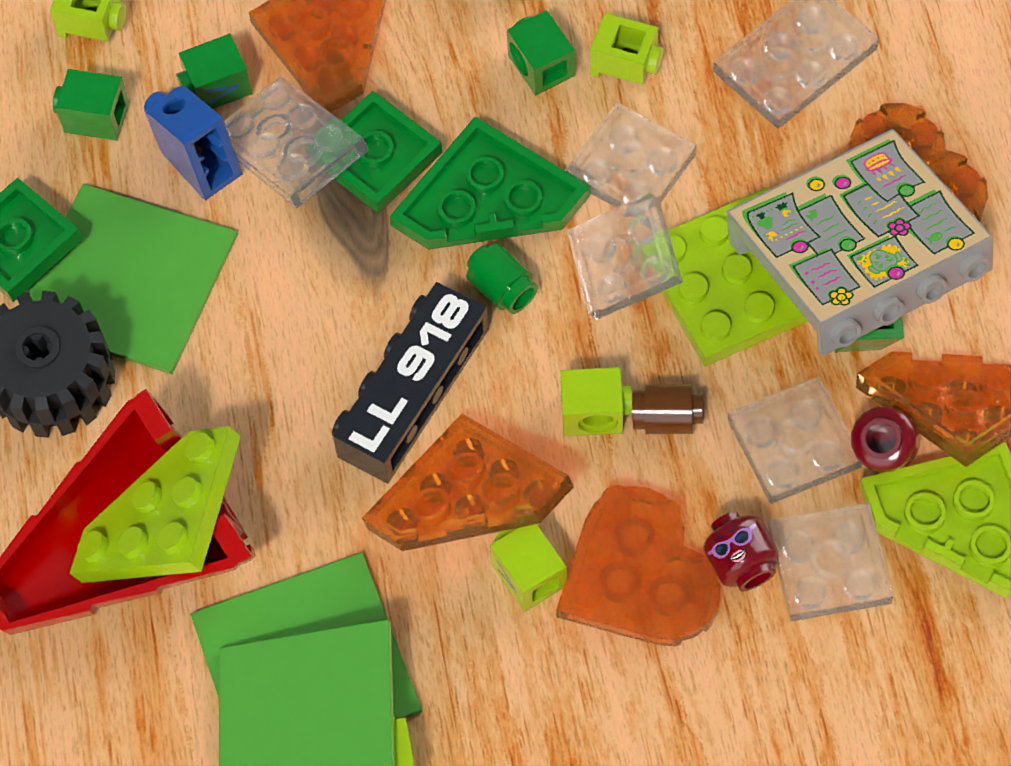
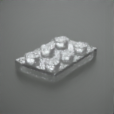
(795, 57)
(292, 141)

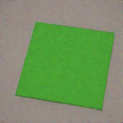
(139, 273)
(307, 603)
(309, 699)

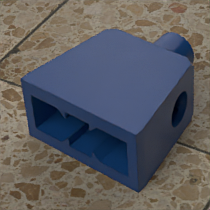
(184, 119)

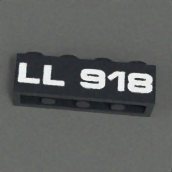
(410, 382)

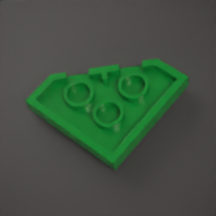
(487, 192)

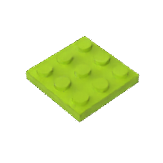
(724, 296)

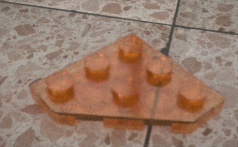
(323, 44)
(952, 401)
(466, 488)

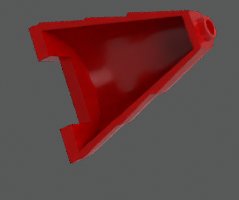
(38, 561)

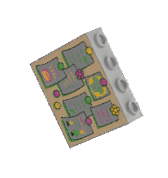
(862, 239)

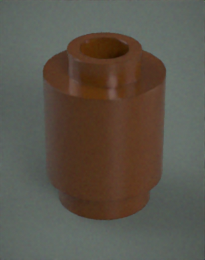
(667, 409)

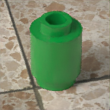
(501, 278)

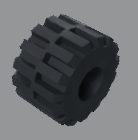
(54, 362)

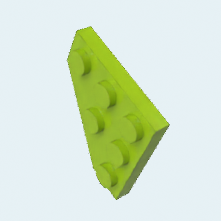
(950, 514)
(164, 516)

